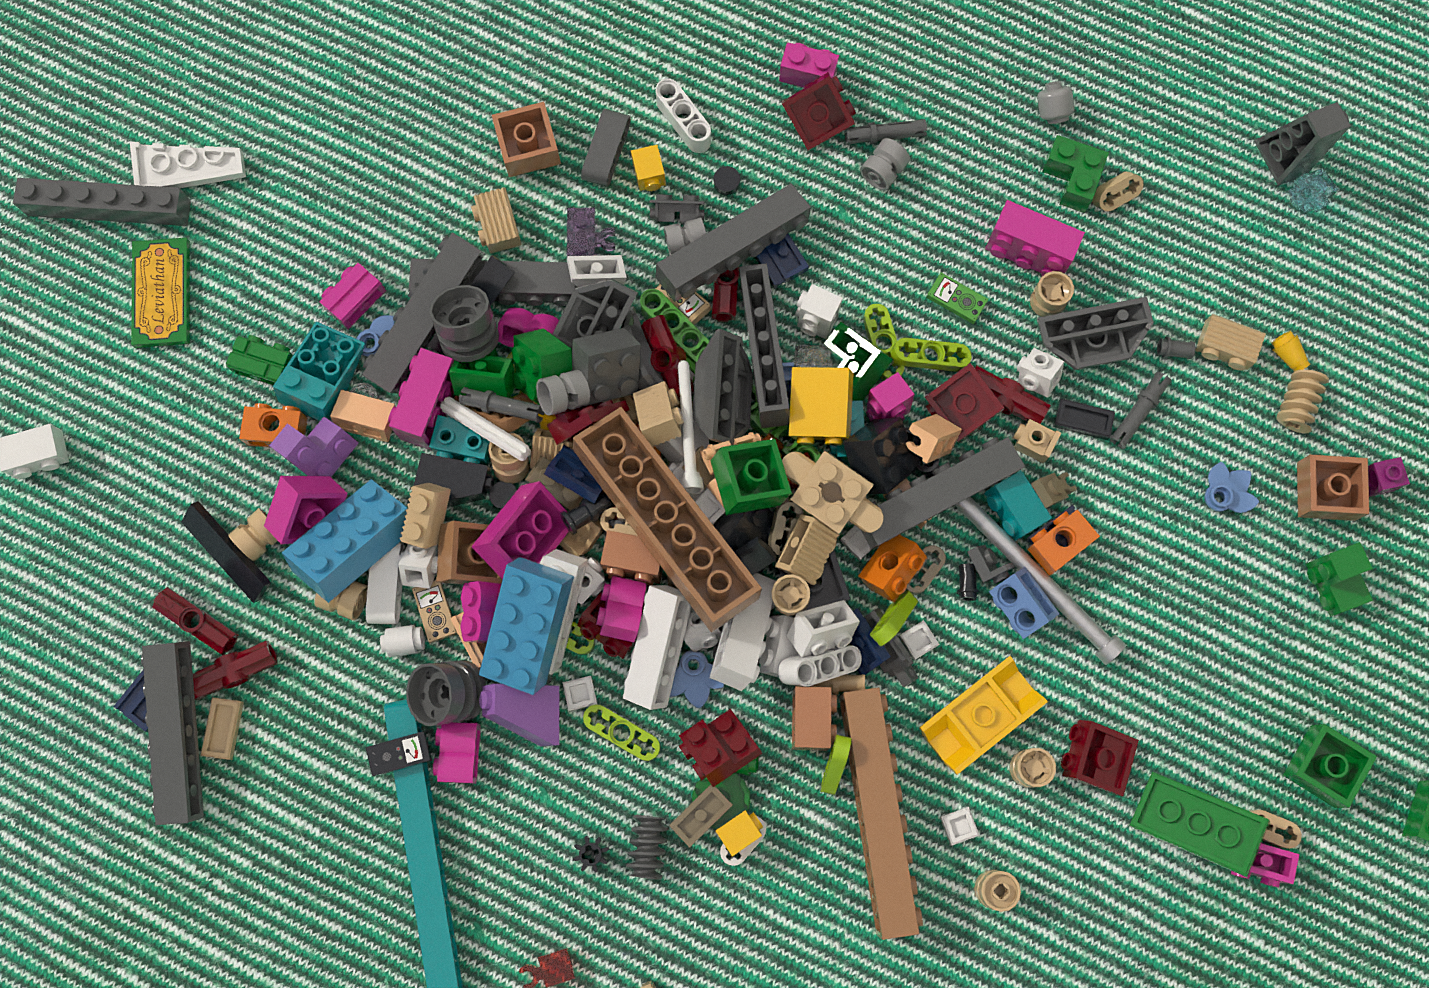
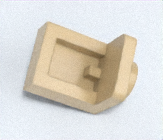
(583, 540)

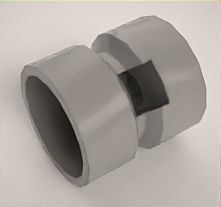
(885, 164)
(679, 237)
(563, 392)

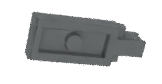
(900, 662)

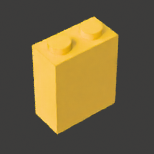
(821, 405)

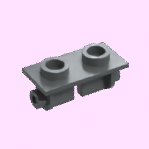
(666, 208)

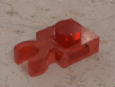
(553, 968)

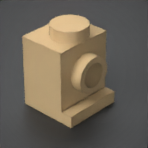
(1037, 450)

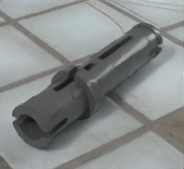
(877, 132)
(1146, 401)
(490, 402)

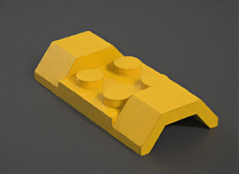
(981, 716)

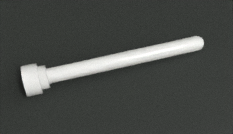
(691, 478)

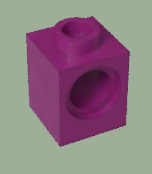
(1386, 476)

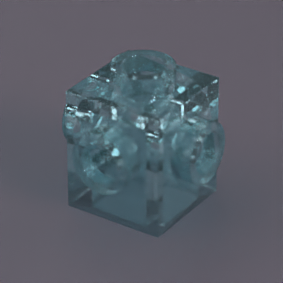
(1312, 191)

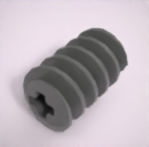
(647, 847)

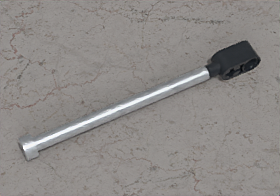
(1107, 646)

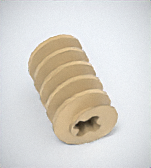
(1301, 393)

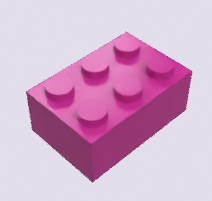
(1033, 240)
(421, 398)
(524, 528)

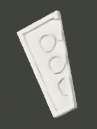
(184, 165)

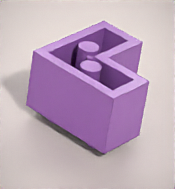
(317, 453)

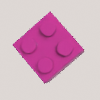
(301, 504)

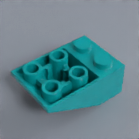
(319, 371)

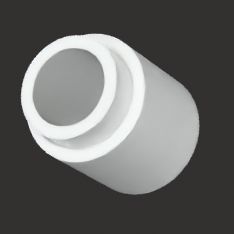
(402, 640)

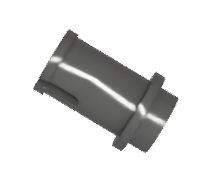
(1175, 348)

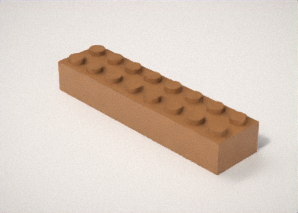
(666, 519)
(879, 814)

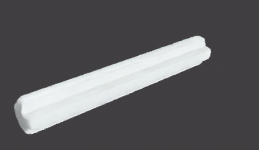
(485, 428)

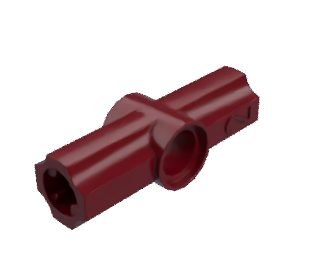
(725, 296)
(663, 344)
(1014, 397)
(181, 613)
(233, 669)

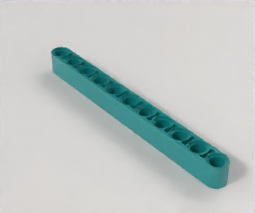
(424, 859)

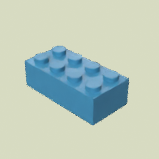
(347, 540)
(526, 625)

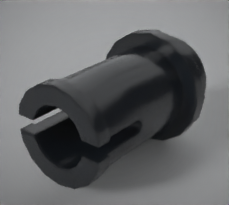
(967, 582)

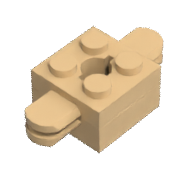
(832, 492)

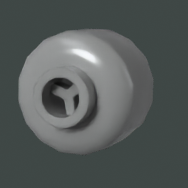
(1055, 102)

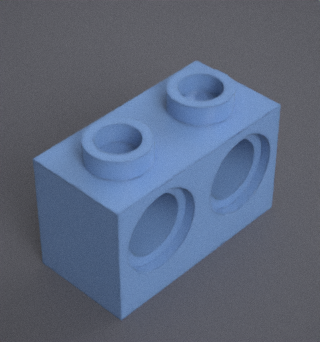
(1029, 598)

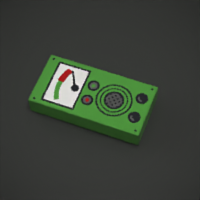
(957, 298)

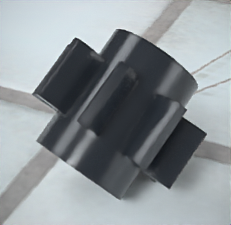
(588, 862)

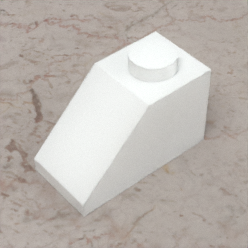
(595, 269)

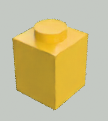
(648, 168)
(740, 832)

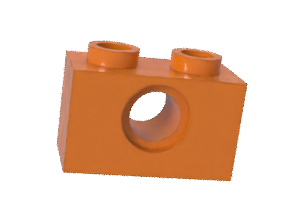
(258, 419)
(1078, 535)
(893, 567)

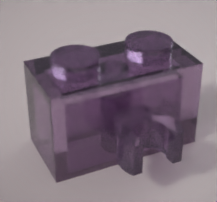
(583, 234)

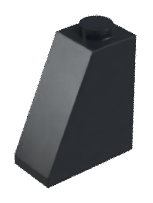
(465, 479)

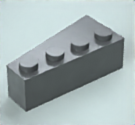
(1302, 143)

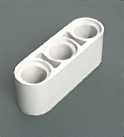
(681, 104)
(385, 589)
(819, 668)

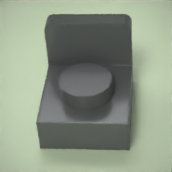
(985, 564)

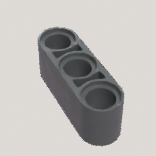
(606, 147)

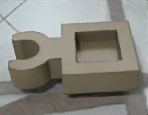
(1053, 489)

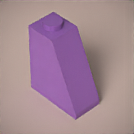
(525, 714)

